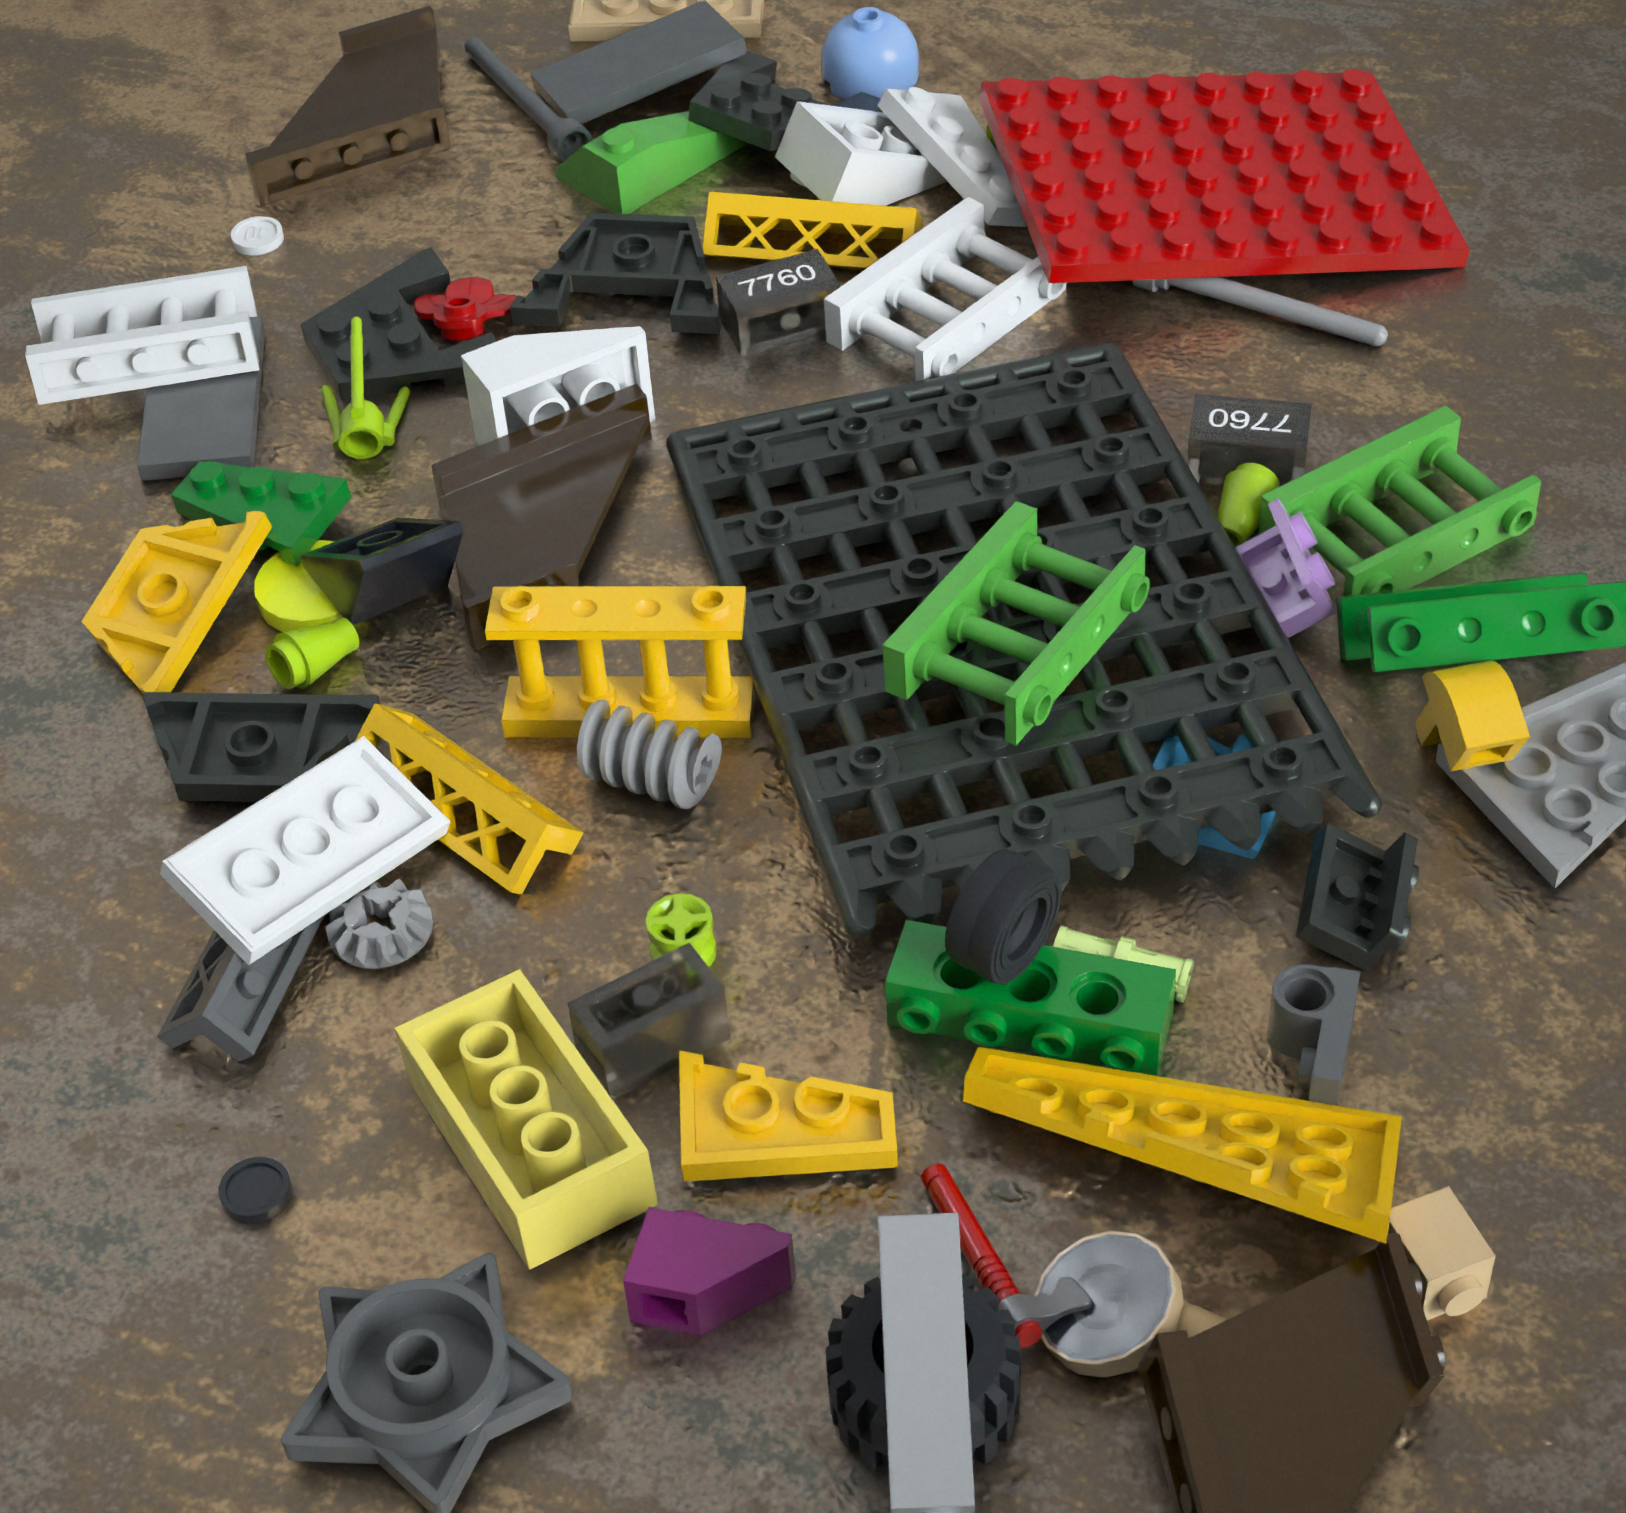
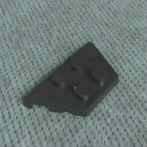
(249, 743)

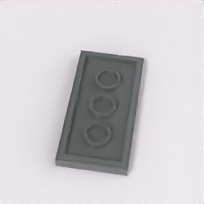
(639, 63)
(201, 421)

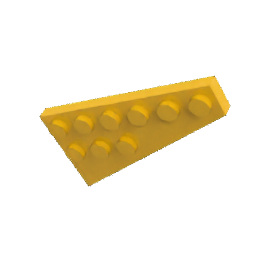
(1267, 1147)

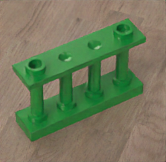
(1482, 621)

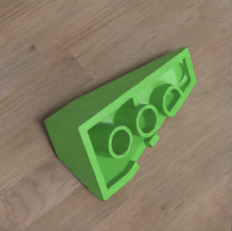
(644, 160)

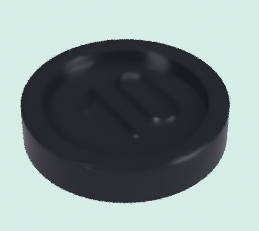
(255, 1190)

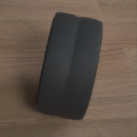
(1003, 916)

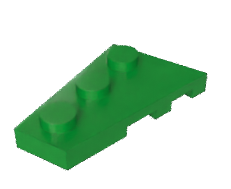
(295, 503)

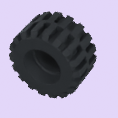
(858, 1373)

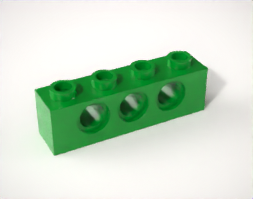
(1058, 1008)

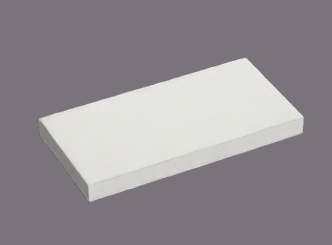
(304, 849)

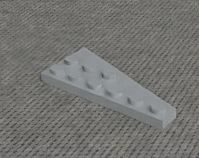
(1565, 781)

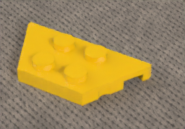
(170, 595)

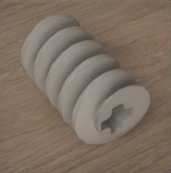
(646, 760)

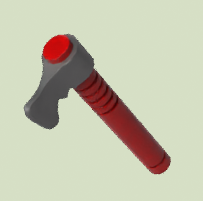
(1030, 1313)

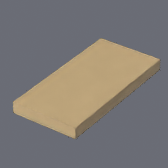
(610, 18)

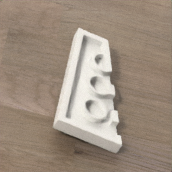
(957, 147)

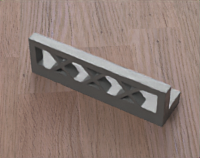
(233, 999)

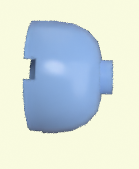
(869, 54)

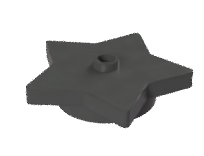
(422, 1381)

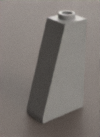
(925, 1364)

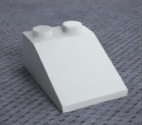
(853, 156)
(550, 373)

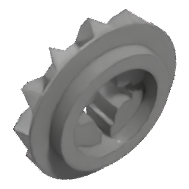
(373, 944)

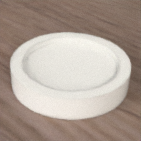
(257, 235)

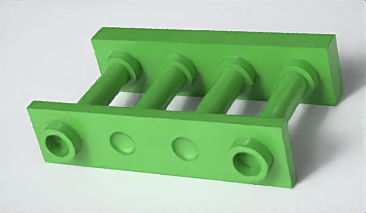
(1394, 467)
(985, 580)

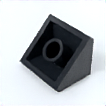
(385, 565)

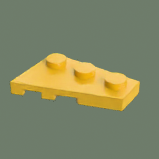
(774, 1126)

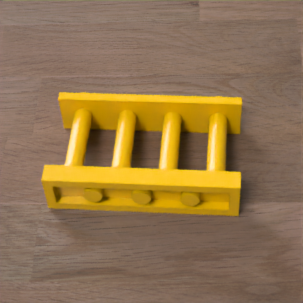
(557, 704)

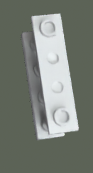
(918, 264)
(111, 343)

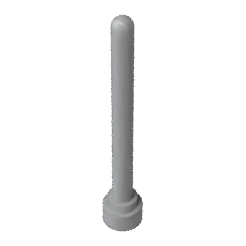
(1277, 306)

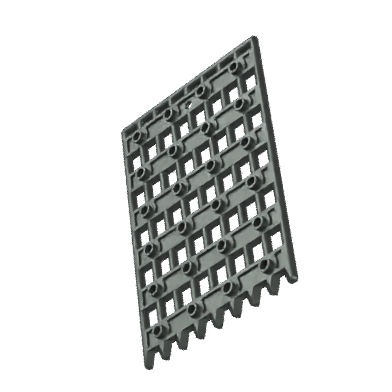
(1049, 830)

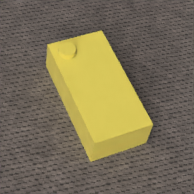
(527, 1118)

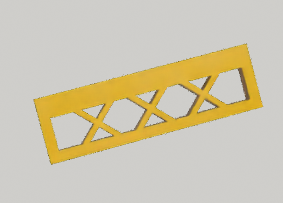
(809, 218)
(476, 783)

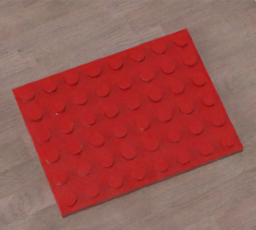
(1217, 176)

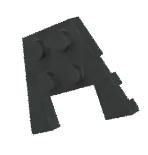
(752, 109)
(632, 257)
(393, 339)

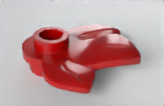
(463, 307)

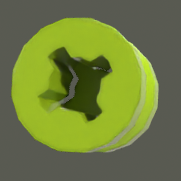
(679, 918)

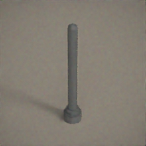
(563, 134)

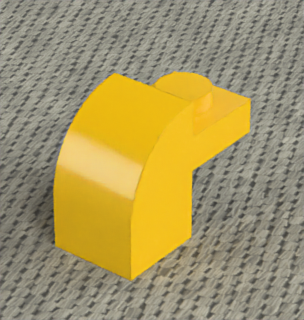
(1472, 715)

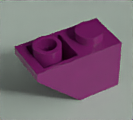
(703, 1270)

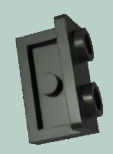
(1357, 896)

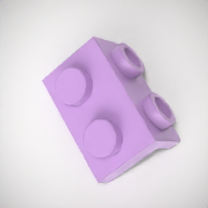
(1288, 573)

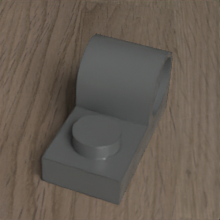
(1313, 1023)

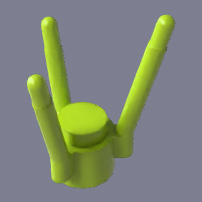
(361, 425)

